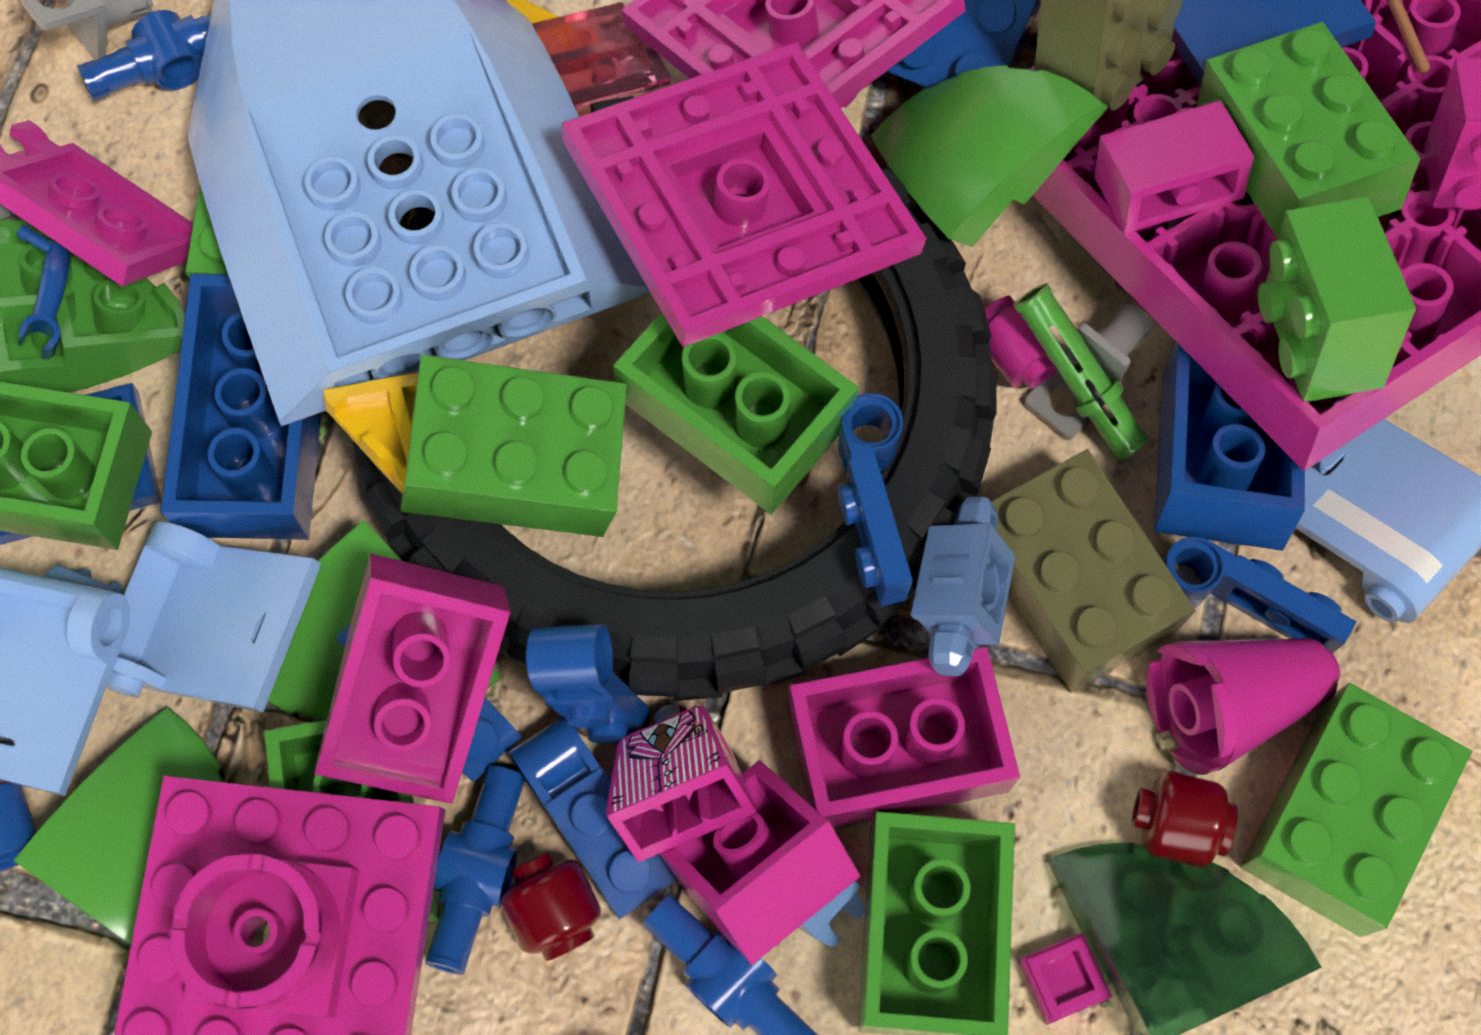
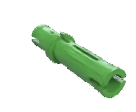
(1121, 430)

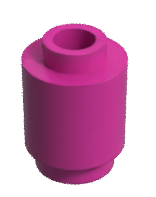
(1015, 347)

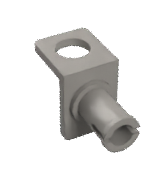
(88, 18)
(1110, 349)

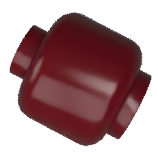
(1185, 819)
(550, 906)

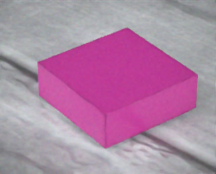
(1064, 978)

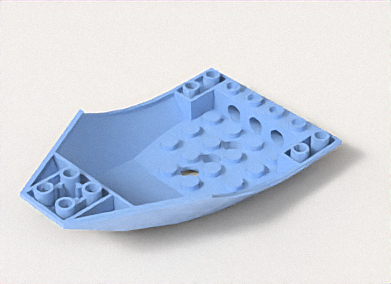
(316, 227)

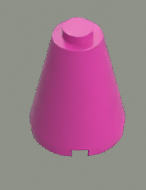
(1235, 694)

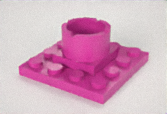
(843, 39)
(741, 192)
(330, 876)

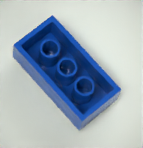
(228, 455)

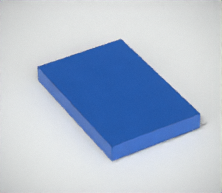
(1222, 26)

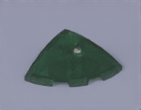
(1178, 935)

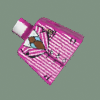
(675, 782)

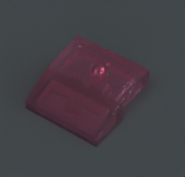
(600, 56)

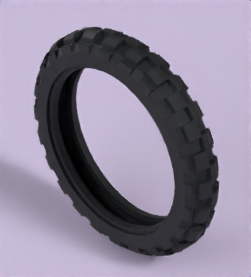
(807, 609)

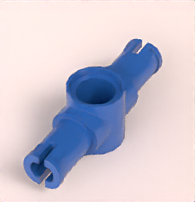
(160, 51)
(475, 870)
(722, 976)

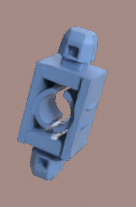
(963, 586)

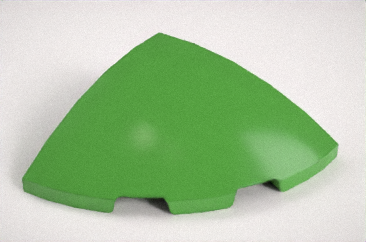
(983, 142)
(101, 324)
(315, 655)
(102, 833)

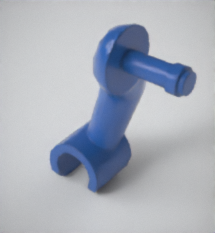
(50, 291)

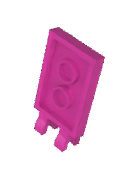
(90, 208)

